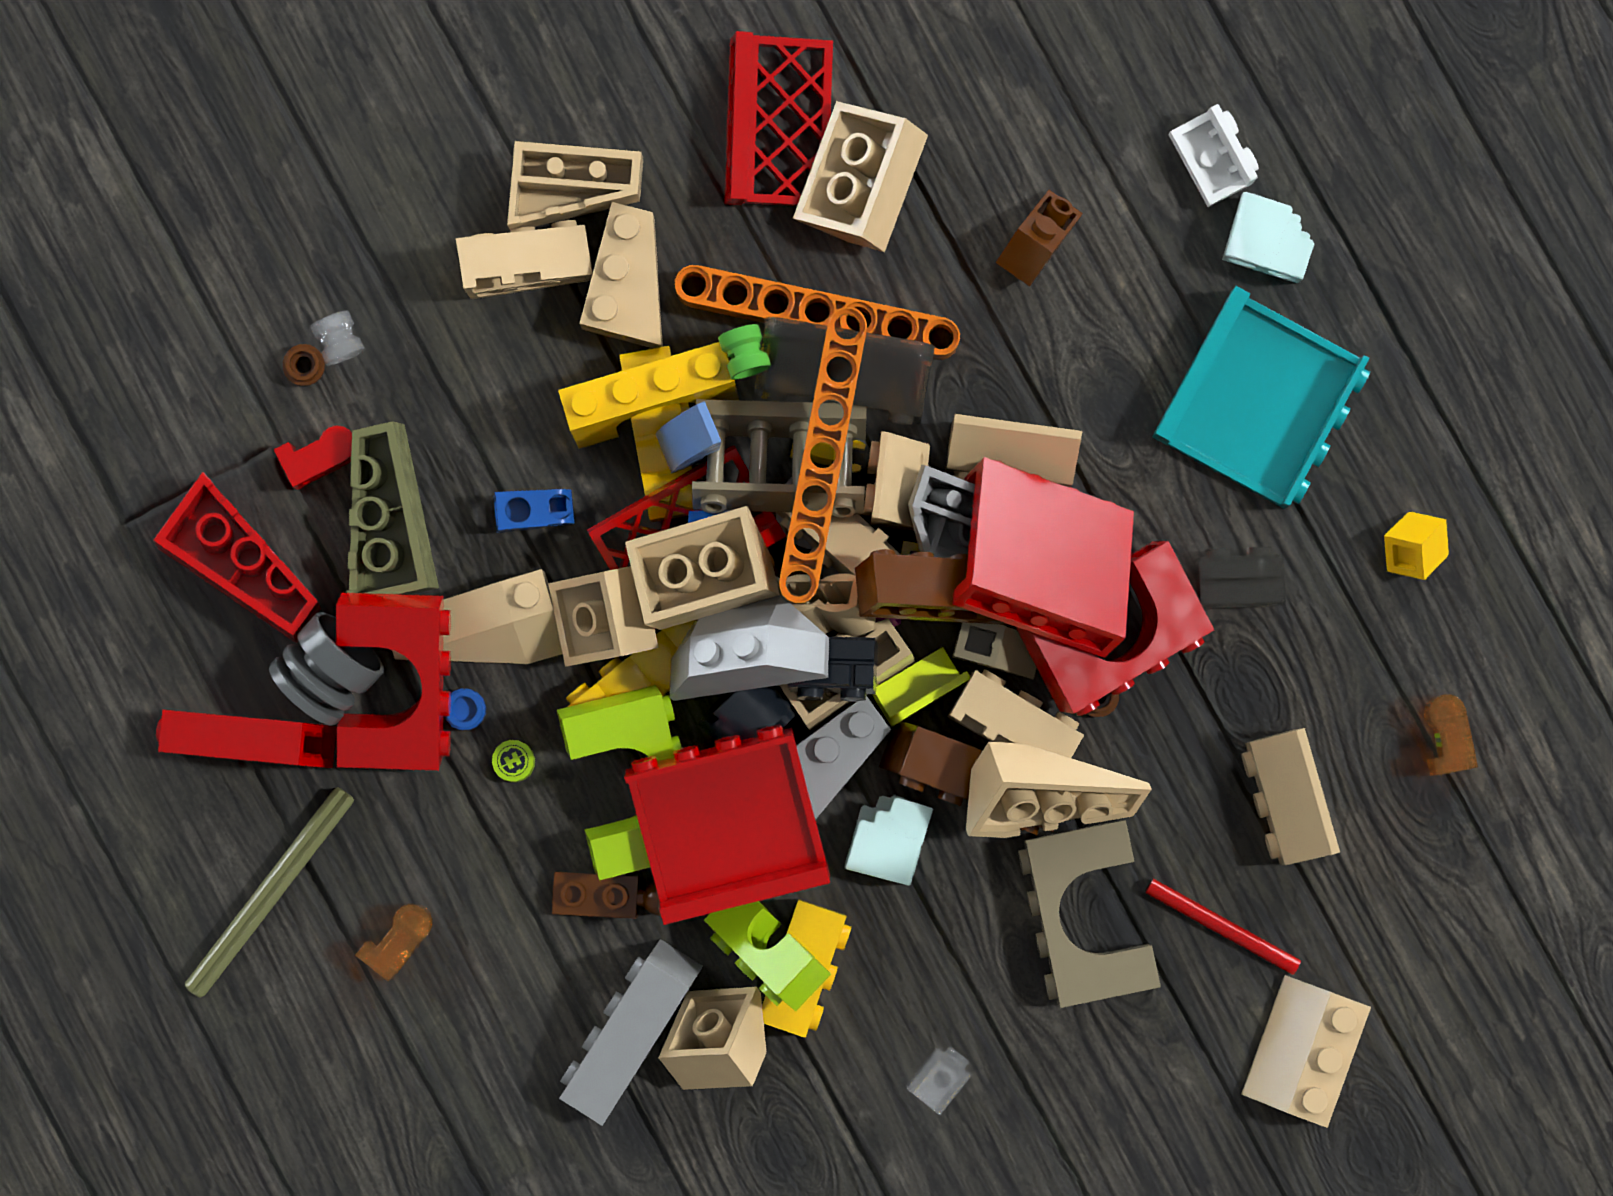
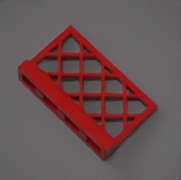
(744, 107)
(766, 521)

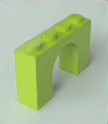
(619, 721)

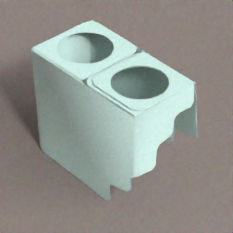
(1268, 239)
(889, 839)

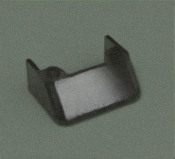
(890, 375)

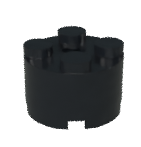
(747, 712)

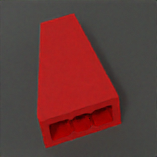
(246, 738)

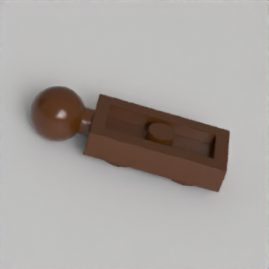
(612, 897)

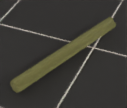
(269, 892)

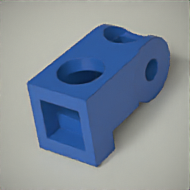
(532, 509)

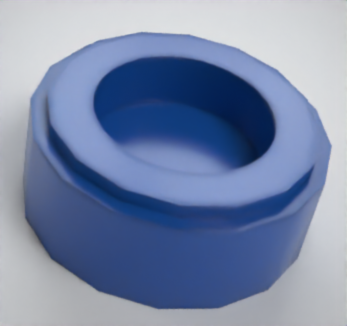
(466, 709)

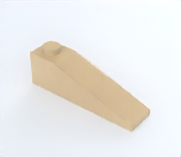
(503, 623)
(1031, 786)

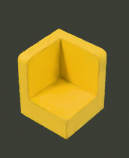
(1416, 545)

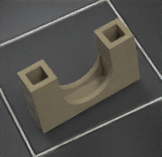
(1076, 973)

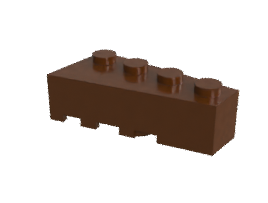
(933, 761)

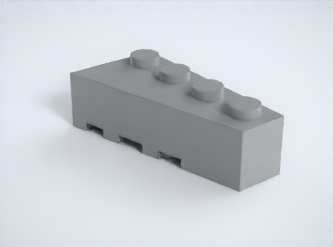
(838, 750)
(630, 1032)

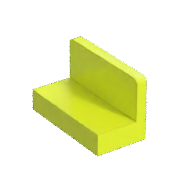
(918, 686)

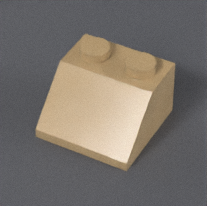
(600, 617)
(716, 1039)

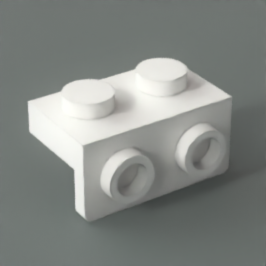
(1215, 155)

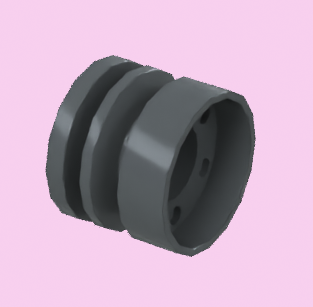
(323, 675)

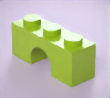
(786, 969)

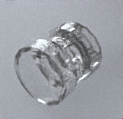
(336, 334)

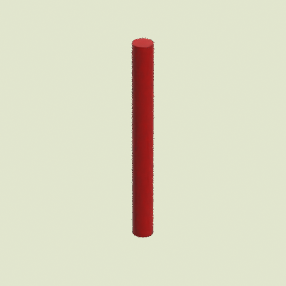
(1223, 926)

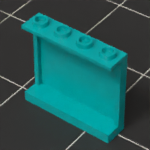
(1261, 400)

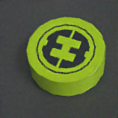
(513, 761)

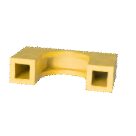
(603, 403)

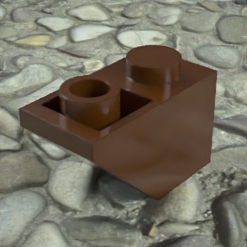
(1039, 237)

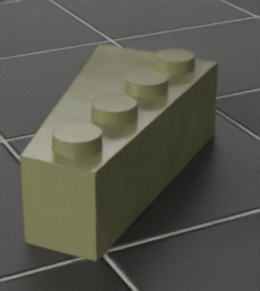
(386, 518)

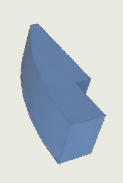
(688, 438)

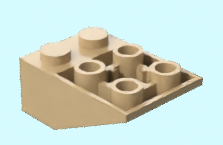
(896, 467)

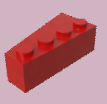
(228, 554)

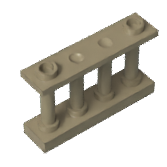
(782, 420)

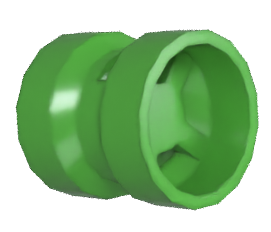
(743, 348)

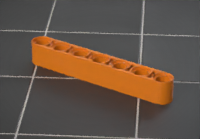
(799, 299)
(822, 433)

